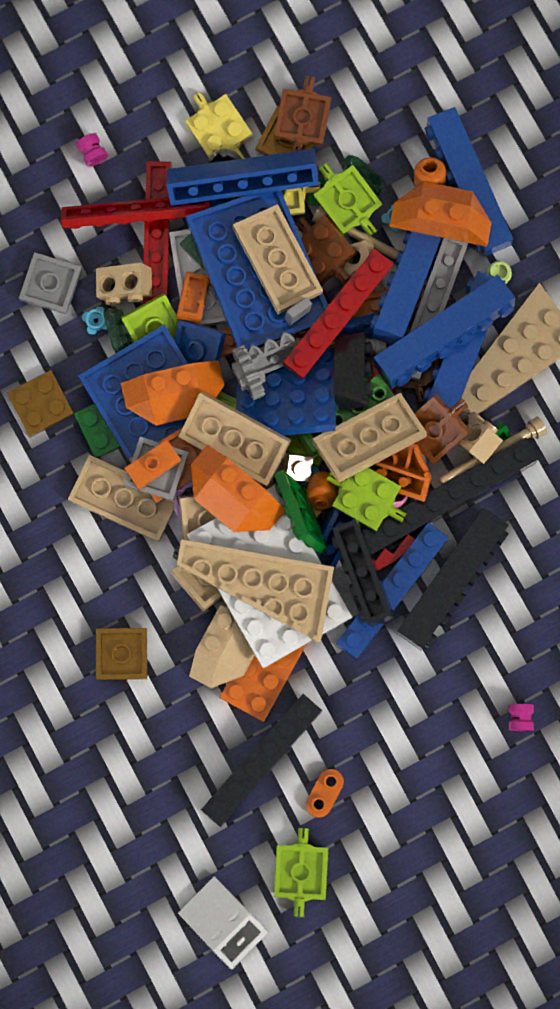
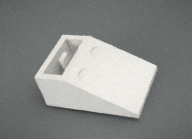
(223, 922)

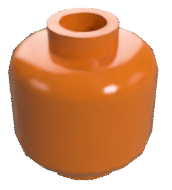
(430, 171)
(321, 492)

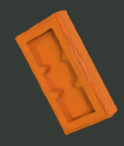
(193, 297)
(153, 464)

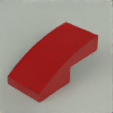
(387, 559)

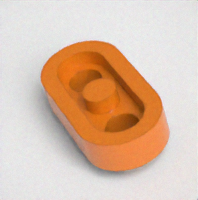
(323, 792)

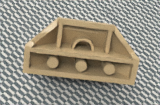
(221, 652)

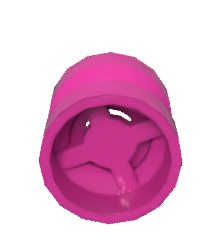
(91, 149)
(521, 717)

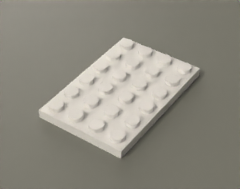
(266, 636)

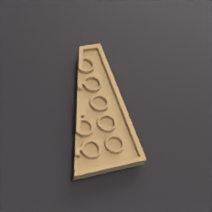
(518, 354)
(276, 586)

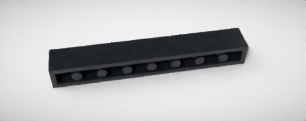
(452, 495)

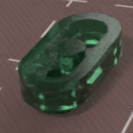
(374, 181)
(116, 329)

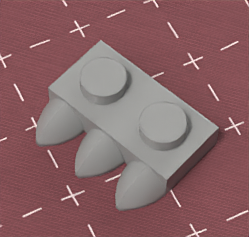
(273, 353)

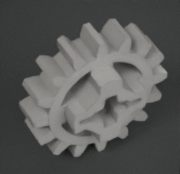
(248, 372)

